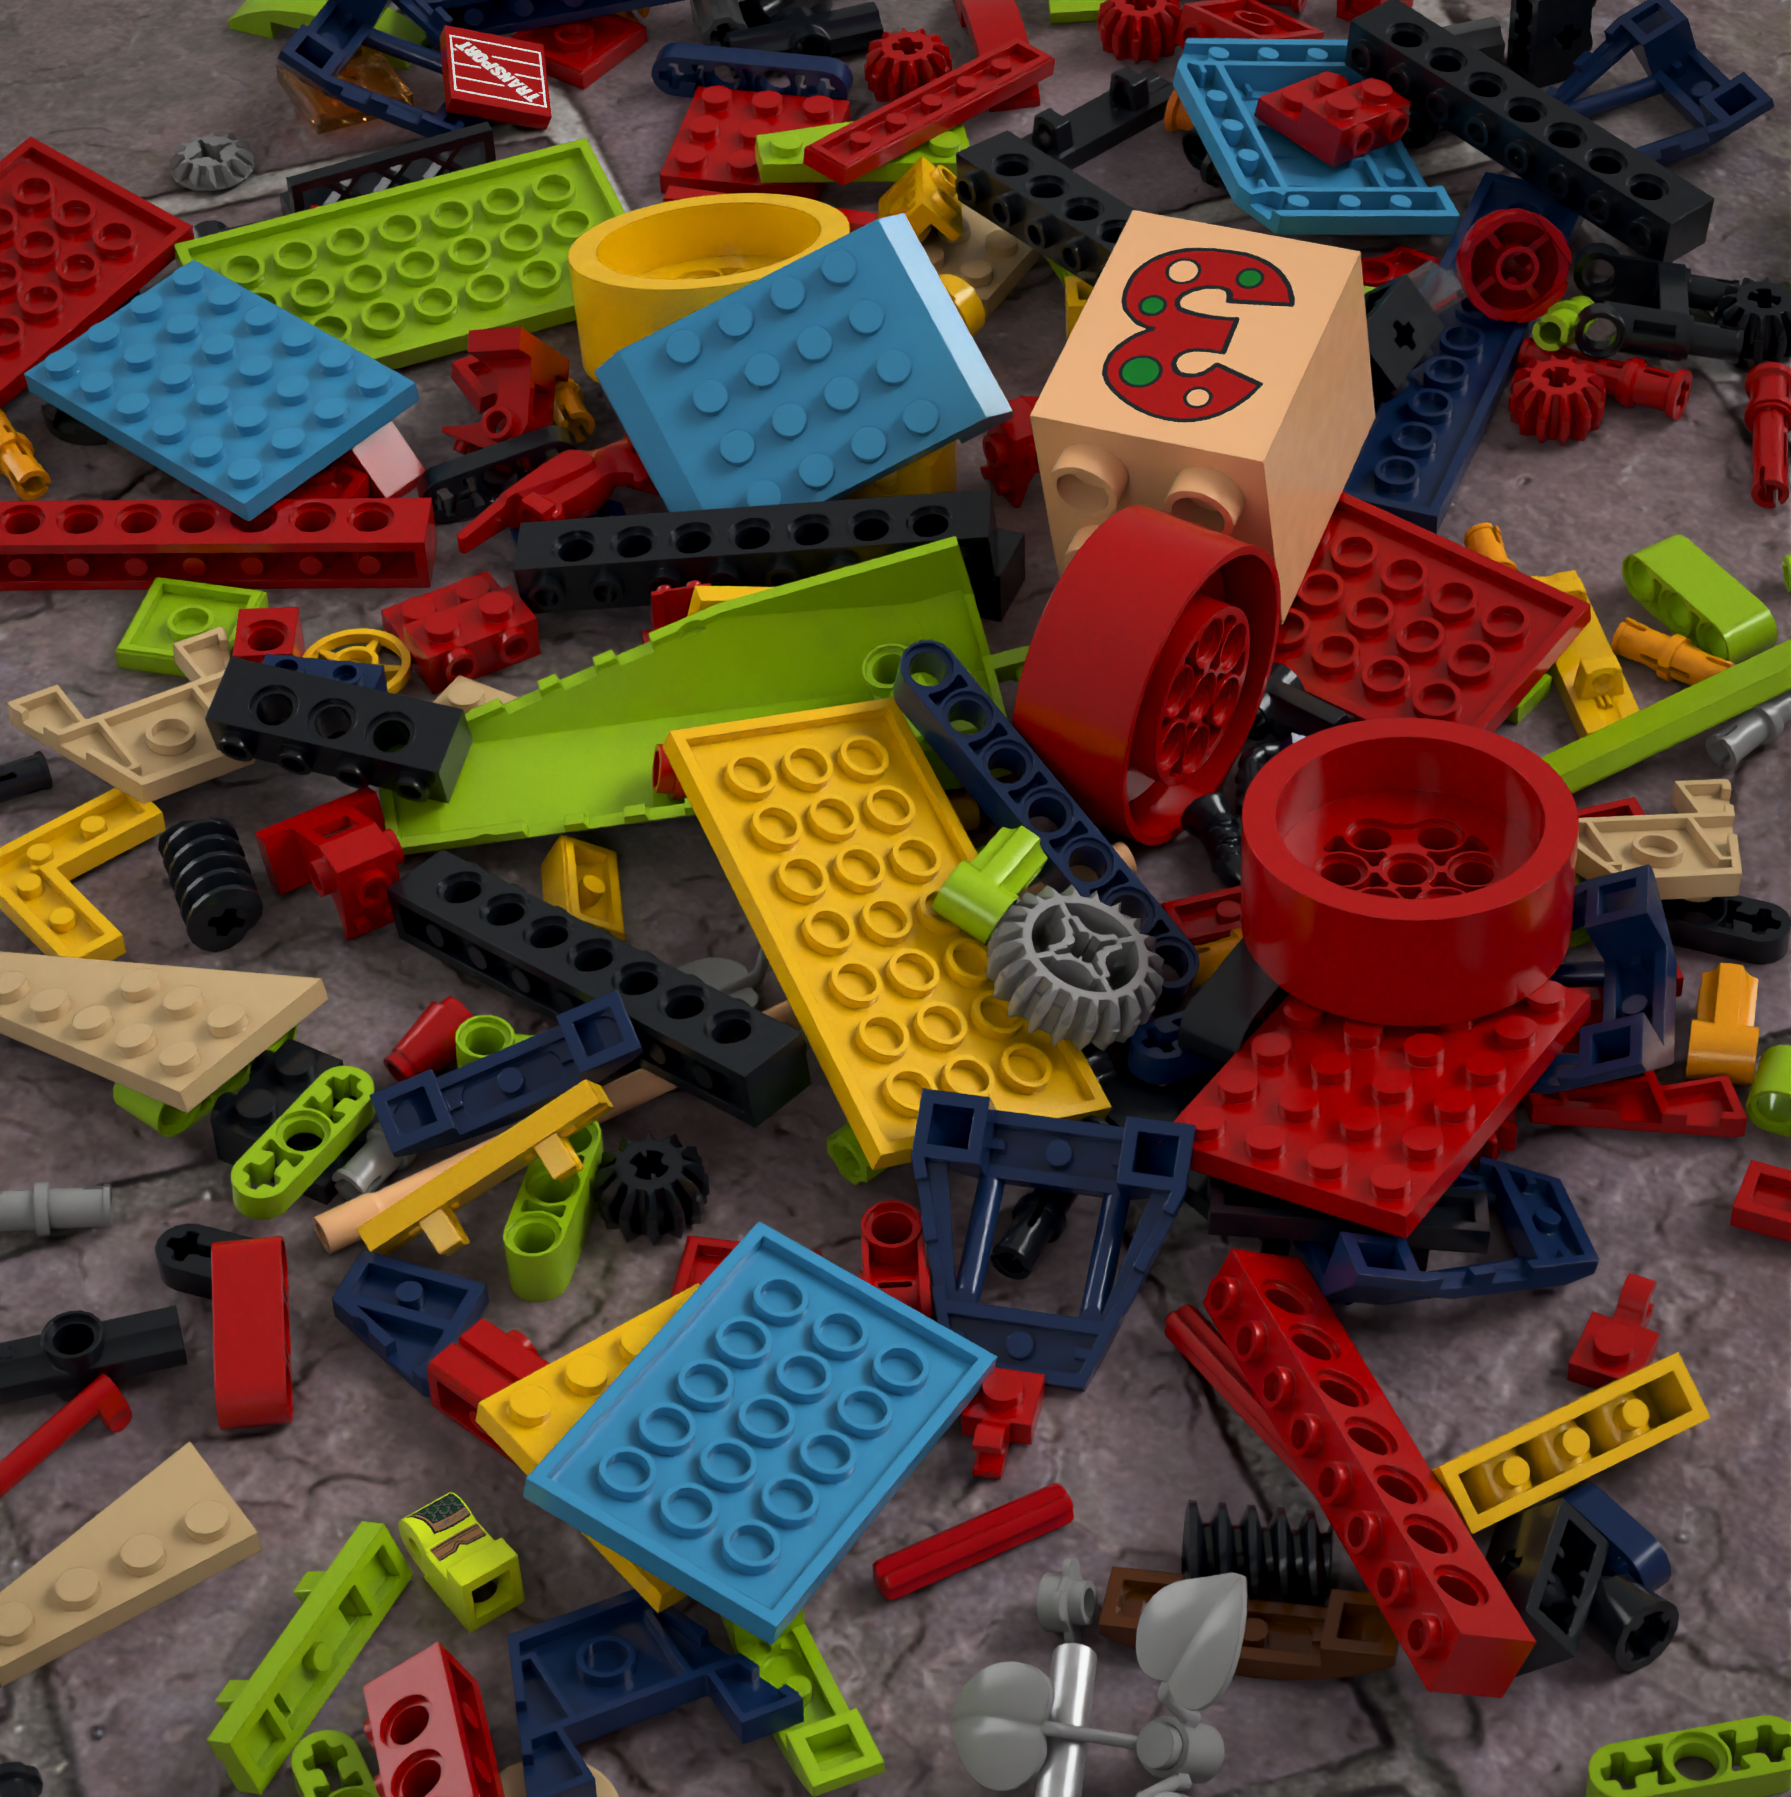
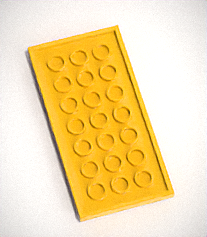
(836, 861)

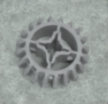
(1068, 982)

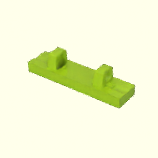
(310, 1657)

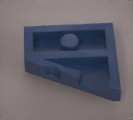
(407, 1311)

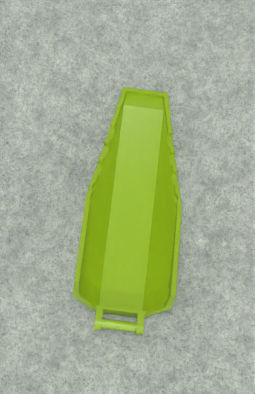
(586, 742)

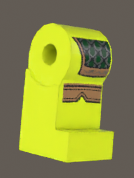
(460, 1558)

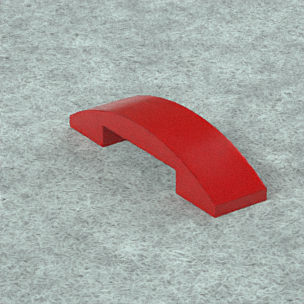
(990, 26)

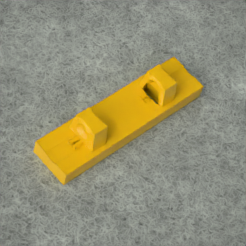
(1589, 670)
(537, 1136)

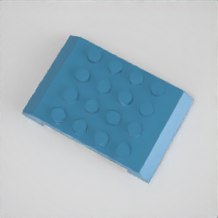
(806, 379)

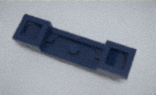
(510, 1083)

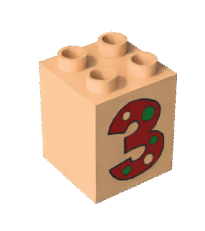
(1212, 386)

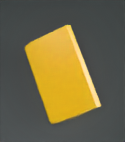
(584, 883)

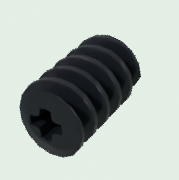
(210, 882)
(1259, 1551)

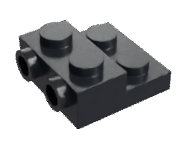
(272, 1088)

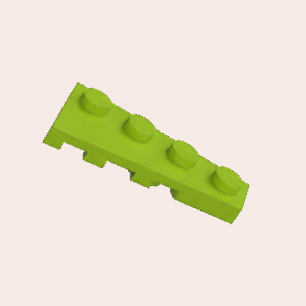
(782, 155)

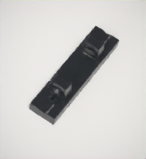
(1123, 111)
(1453, 1224)

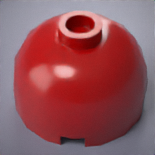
(1513, 265)

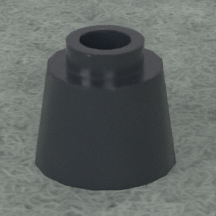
(1630, 1621)

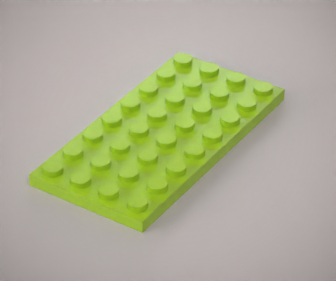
(429, 258)

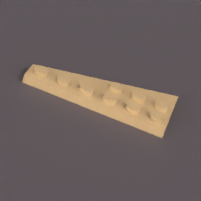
(150, 1025)

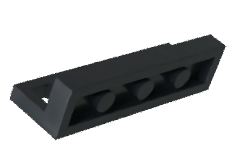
(390, 168)

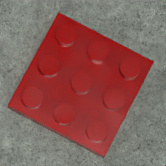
(720, 133)

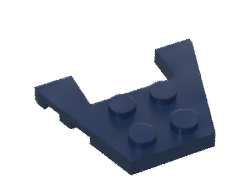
(620, 1666)

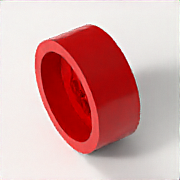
(1149, 668)
(1408, 871)

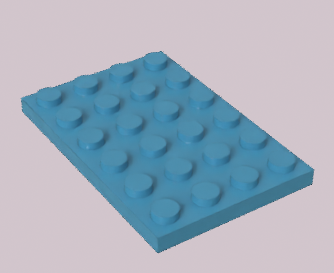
(222, 389)
(761, 1431)

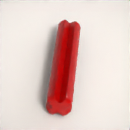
(972, 1541)

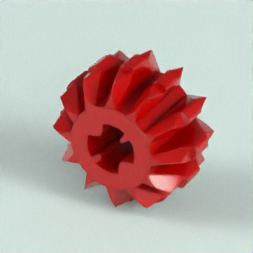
(1139, 28)
(904, 63)
(1557, 399)

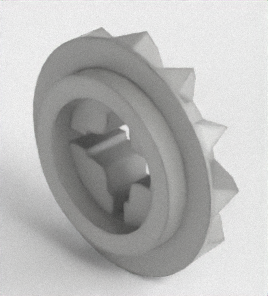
(198, 167)

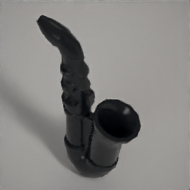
(1213, 823)

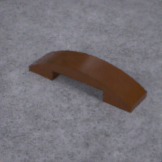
(1279, 1637)

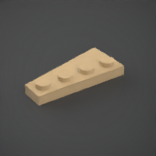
(124, 1561)

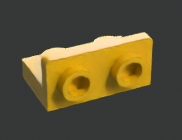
(926, 198)

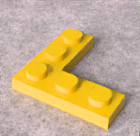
(42, 862)

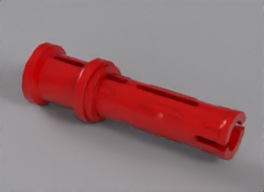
(1628, 381)
(1770, 422)

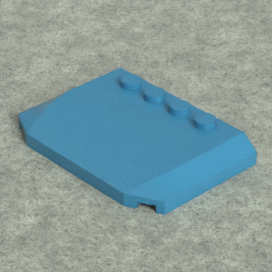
(1278, 178)

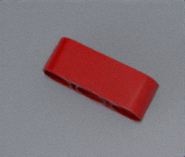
(251, 1333)

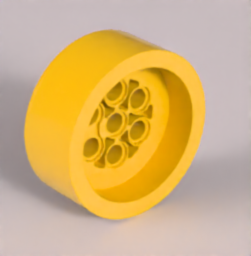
(683, 256)

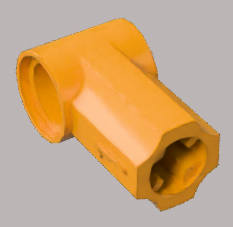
(1724, 1033)

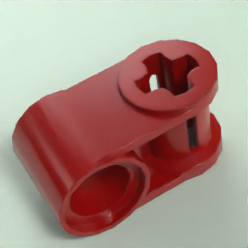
(896, 1254)

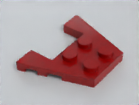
(1639, 1100)

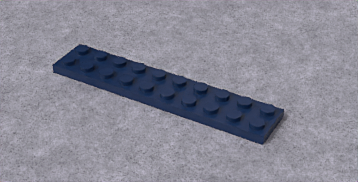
(1435, 425)

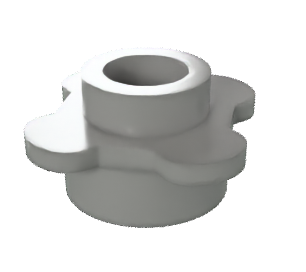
(1066, 1601)

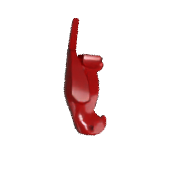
(561, 489)

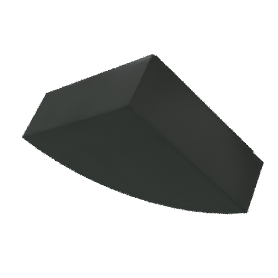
(70, 429)

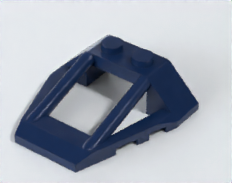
(337, 33)
(1676, 70)
(1638, 981)
(1052, 1155)
(1534, 1212)

